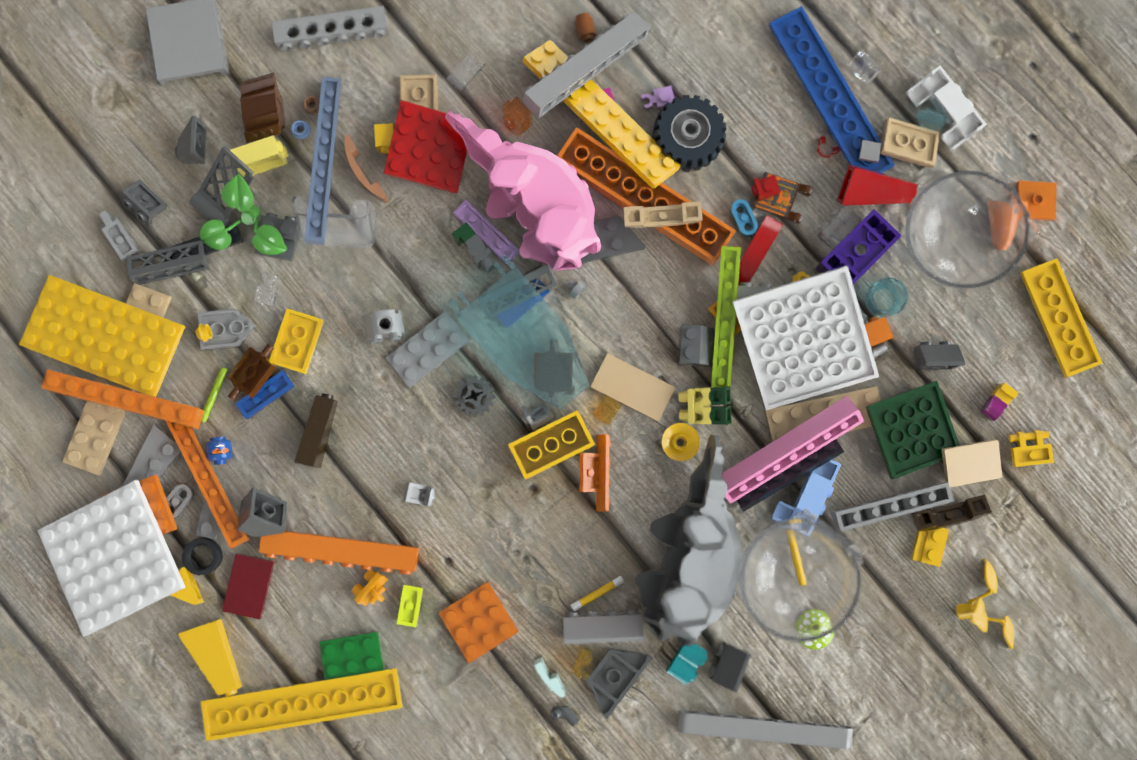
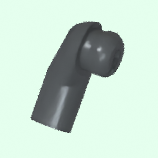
(564, 712)

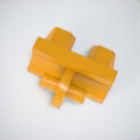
(372, 590)

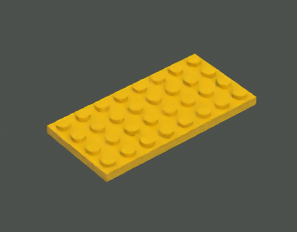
(102, 336)

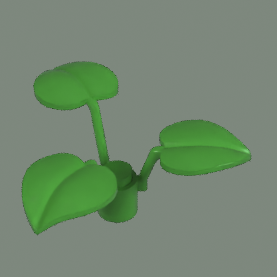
(238, 195)

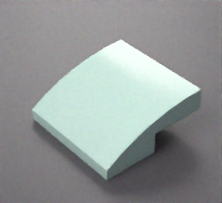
(552, 681)

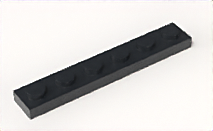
(791, 475)

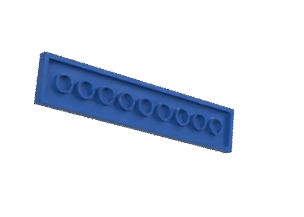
(827, 87)

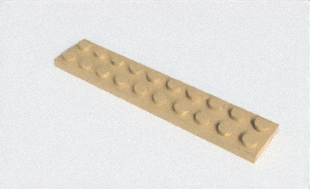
(101, 423)

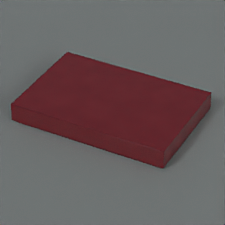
(248, 586)

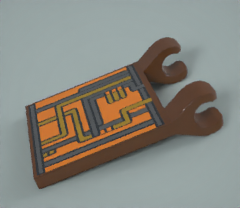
(782, 204)

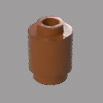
(585, 27)

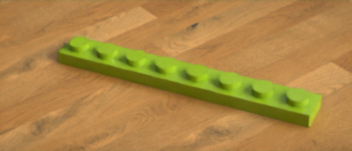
(725, 316)

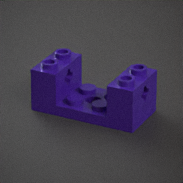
(873, 234)

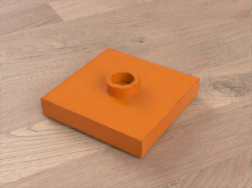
(1040, 199)

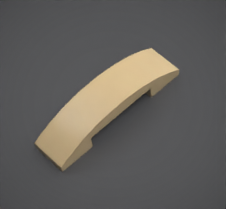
(663, 215)

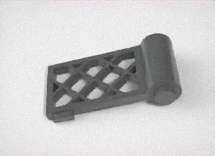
(206, 202)

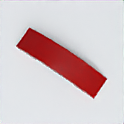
(758, 248)

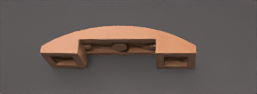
(352, 153)

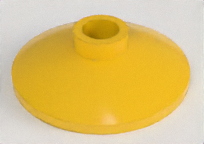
(688, 435)

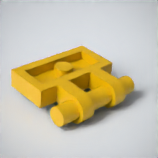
(1030, 455)

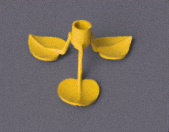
(976, 612)

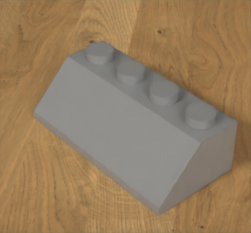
(603, 627)

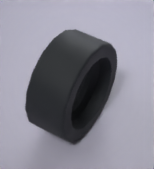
(187, 561)

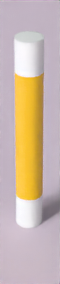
(597, 593)

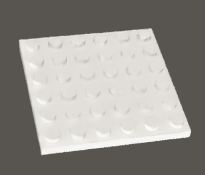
(806, 338)
(111, 558)

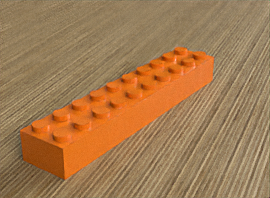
(621, 184)

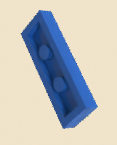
(266, 395)

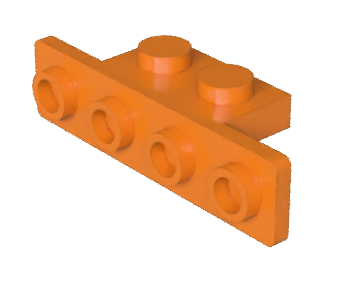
(595, 473)

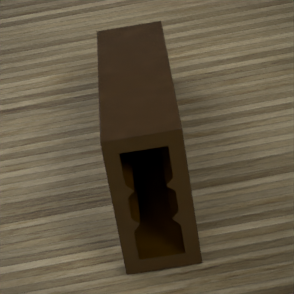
(317, 431)

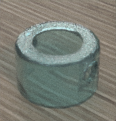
(898, 290)

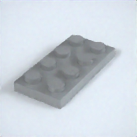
(427, 349)

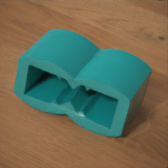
(686, 662)

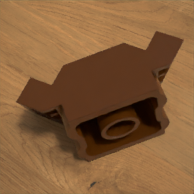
(261, 108)

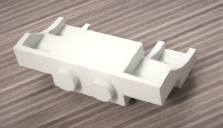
(948, 99)

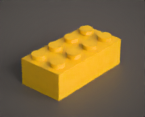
(551, 444)

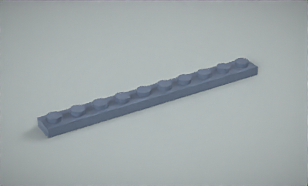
(323, 162)

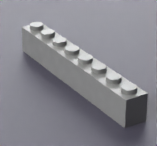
(585, 65)

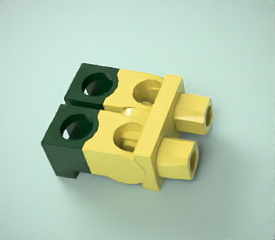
(699, 406)

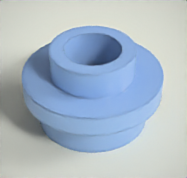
(300, 124)

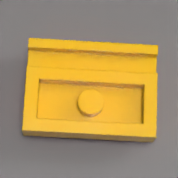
(930, 546)

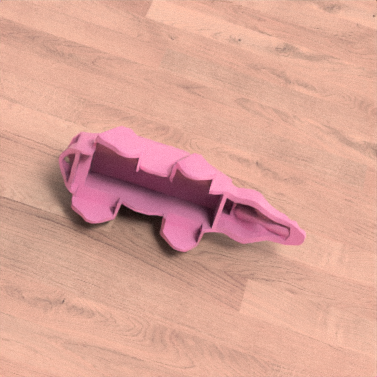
(540, 191)

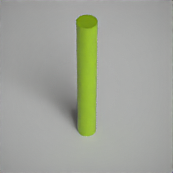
(213, 393)

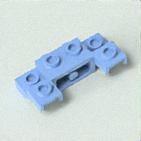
(812, 494)

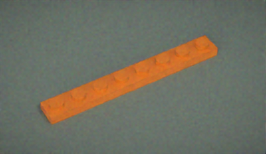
(208, 484)

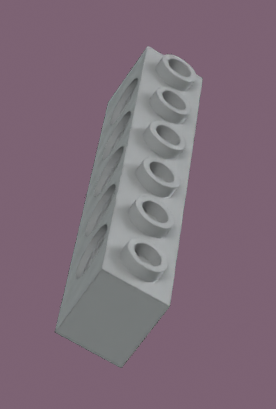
(340, 20)
(892, 506)

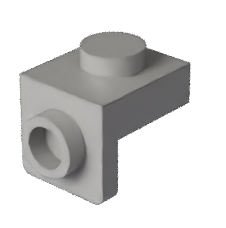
(537, 416)
(419, 494)

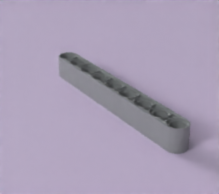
(764, 729)

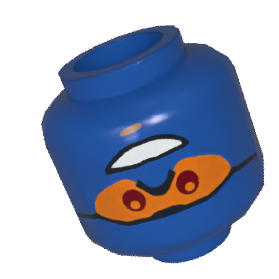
(219, 450)

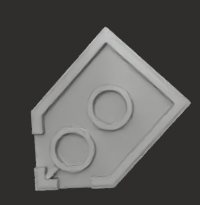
(227, 327)

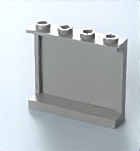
(186, 40)

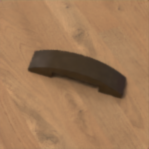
(952, 514)

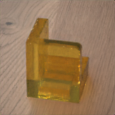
(607, 410)

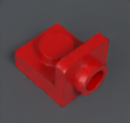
(765, 187)

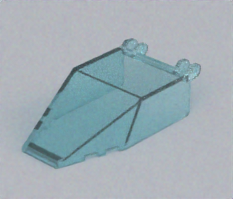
(524, 337)

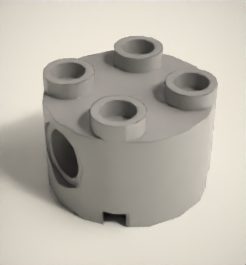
(388, 317)

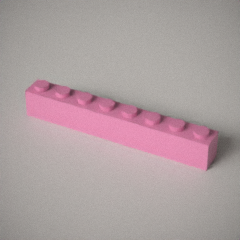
(791, 448)

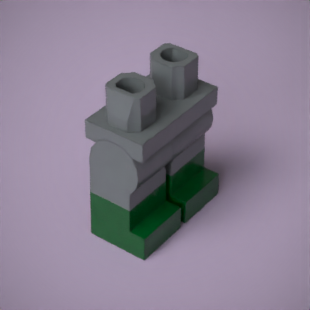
(480, 255)

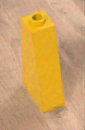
(214, 656)

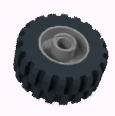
(690, 132)

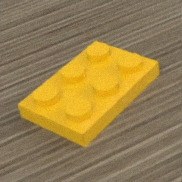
(296, 341)

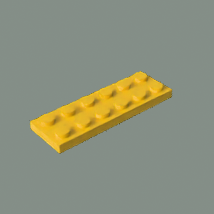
(1061, 318)

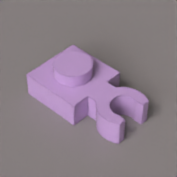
(659, 97)

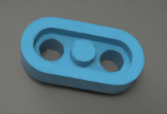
(744, 218)

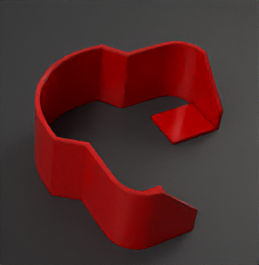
(823, 141)

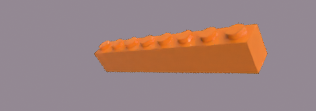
(122, 399)
(341, 550)

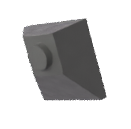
(192, 143)

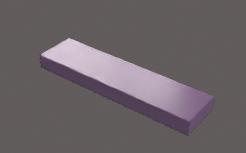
(486, 231)

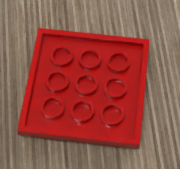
(425, 149)

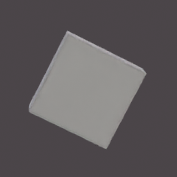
(869, 151)

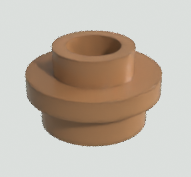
(308, 101)

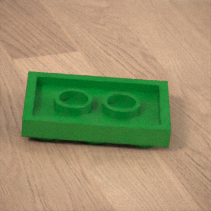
(351, 655)

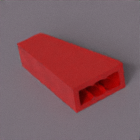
(871, 188)

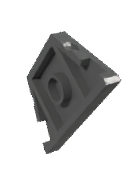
(614, 239)
(615, 677)

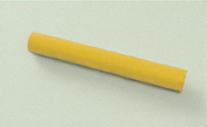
(797, 563)

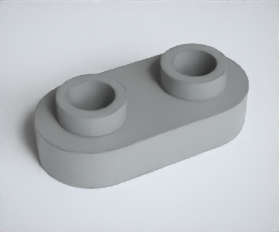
(177, 501)

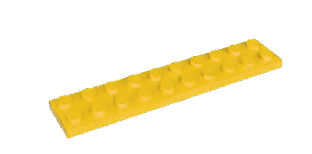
(608, 120)
(301, 704)

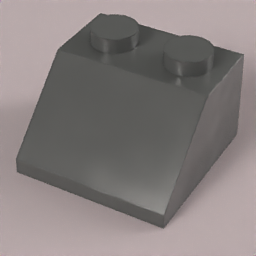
(696, 345)
(938, 356)
(262, 514)
(730, 666)

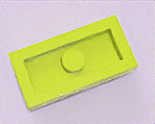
(410, 605)

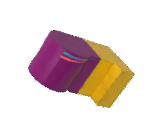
(998, 401)

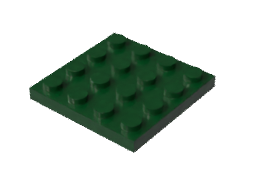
(912, 429)

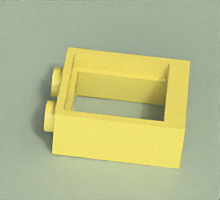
(262, 155)

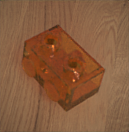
(517, 116)

